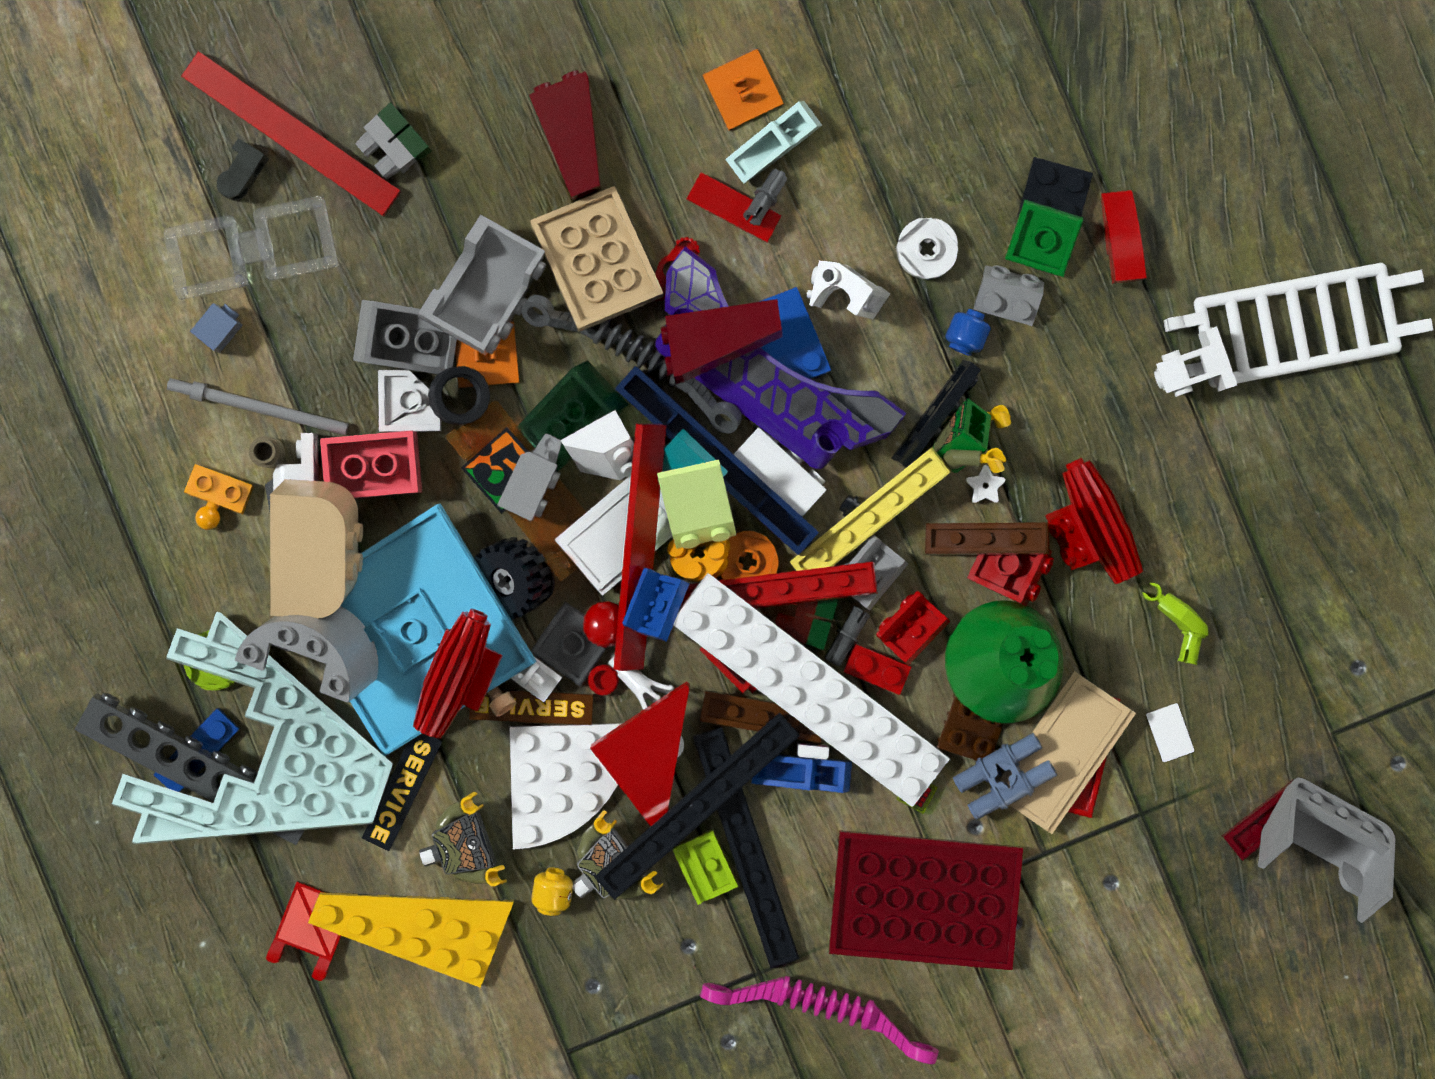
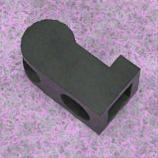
(242, 172)

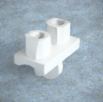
(538, 680)

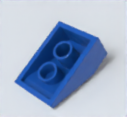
(799, 345)

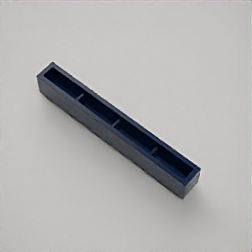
(739, 481)

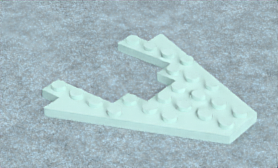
(310, 775)

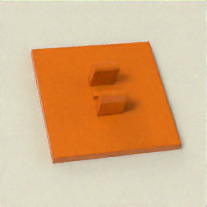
(743, 89)
(496, 368)

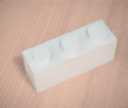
(781, 471)

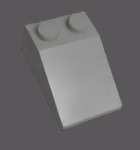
(400, 339)

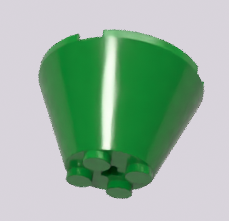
(1004, 661)

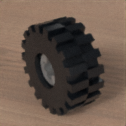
(525, 570)

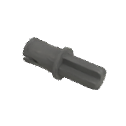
(765, 196)
(847, 636)

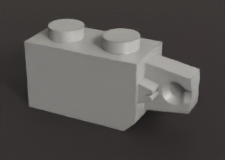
(531, 479)

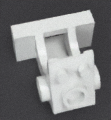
(864, 295)
(1173, 374)

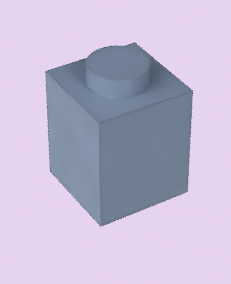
(217, 327)

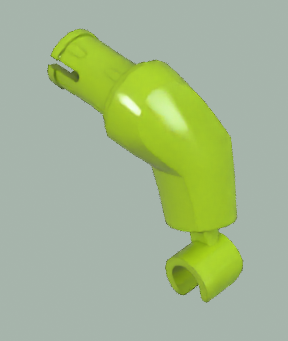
(1186, 620)

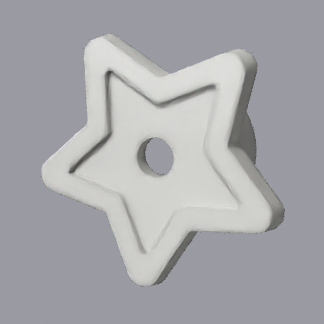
(981, 493)

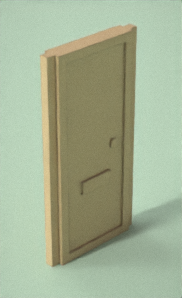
(1076, 739)

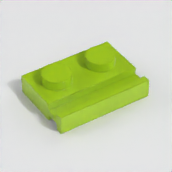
(705, 867)

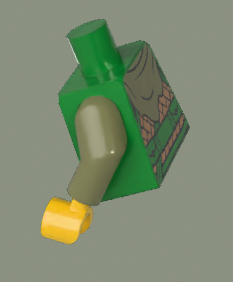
(966, 437)

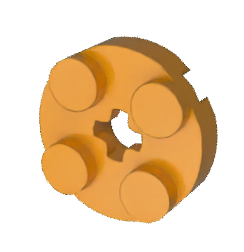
(696, 568)

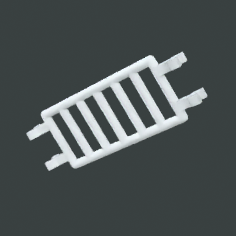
(1291, 288)

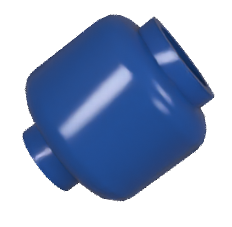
(968, 332)

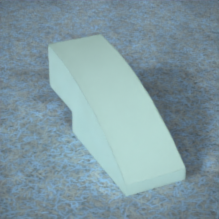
(773, 141)

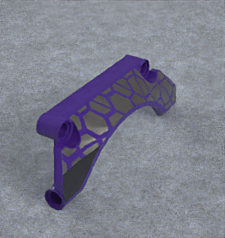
(793, 409)

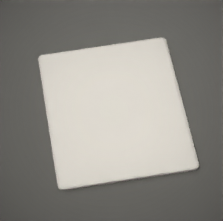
(1170, 732)

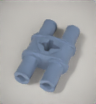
(1020, 783)

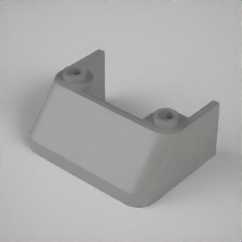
(1337, 834)

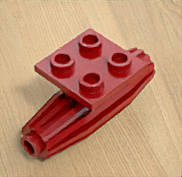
(1093, 525)
(457, 674)

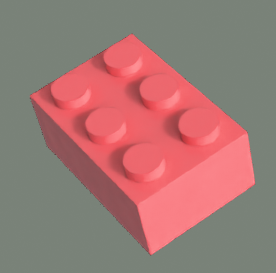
(373, 463)

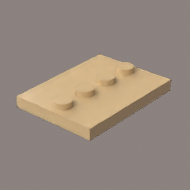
(596, 258)

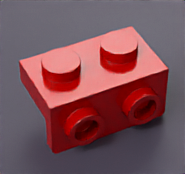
(912, 627)

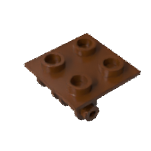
(968, 733)

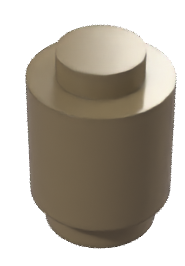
(266, 452)

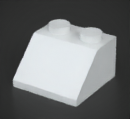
(602, 448)

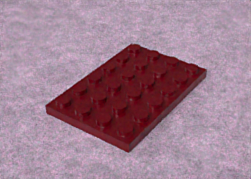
(925, 900)

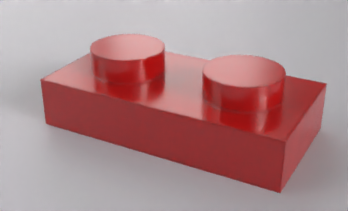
(877, 669)

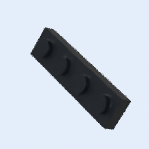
(943, 405)

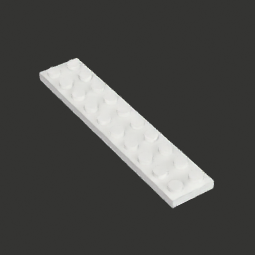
(809, 689)

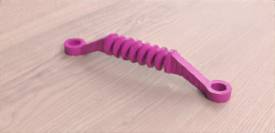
(780, 990)

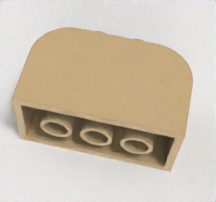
(312, 547)

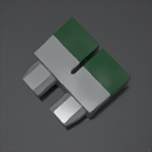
(395, 138)

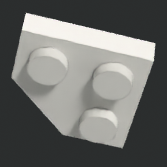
(404, 403)

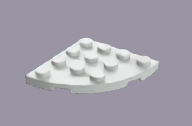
(555, 780)

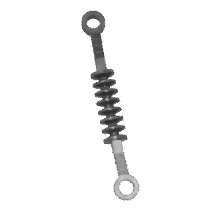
(635, 349)

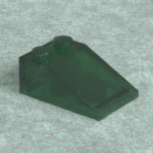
(570, 406)

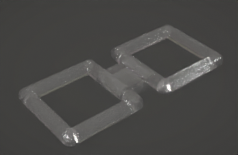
(250, 247)

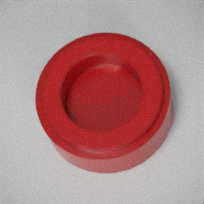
(603, 679)

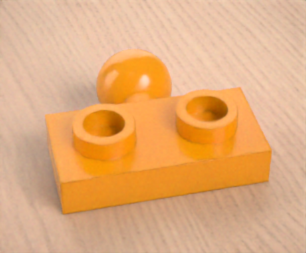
(216, 491)

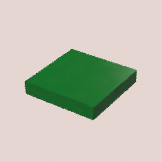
(1044, 238)

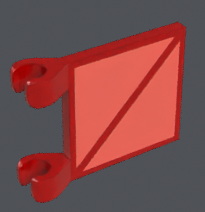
(298, 933)

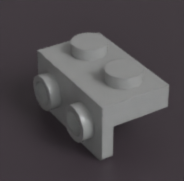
(1009, 295)
(887, 567)

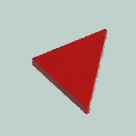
(645, 753)

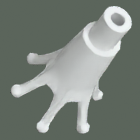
(641, 685)

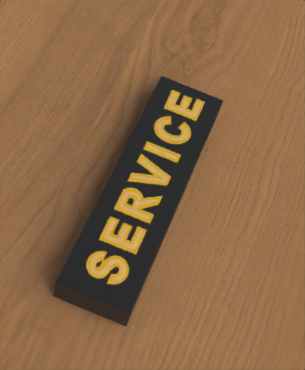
(402, 790)

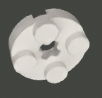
(909, 248)

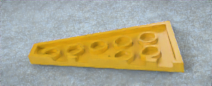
(430, 931)

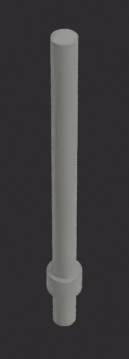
(199, 392)

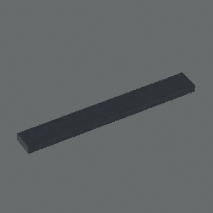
(696, 806)
(749, 857)

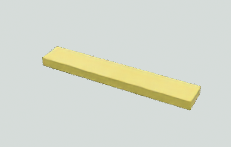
(873, 513)

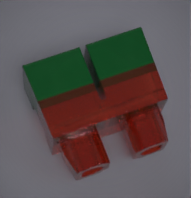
(806, 628)

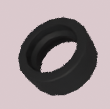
(479, 384)

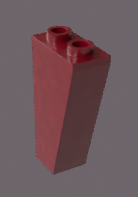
(570, 130)
(717, 336)

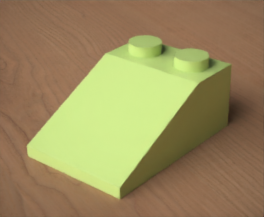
(697, 504)

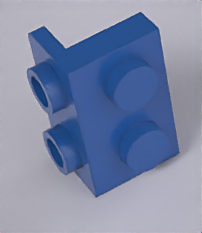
(655, 604)

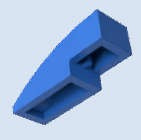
(806, 774)

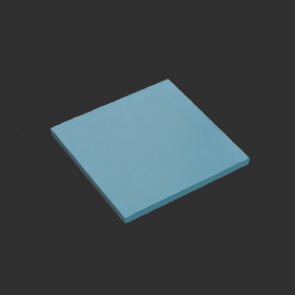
(406, 599)

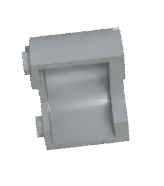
(485, 287)
(333, 640)

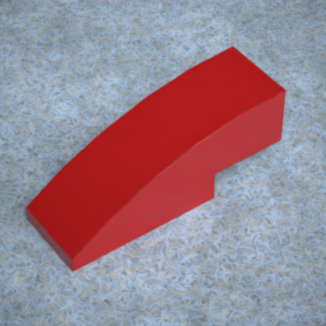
(1123, 237)

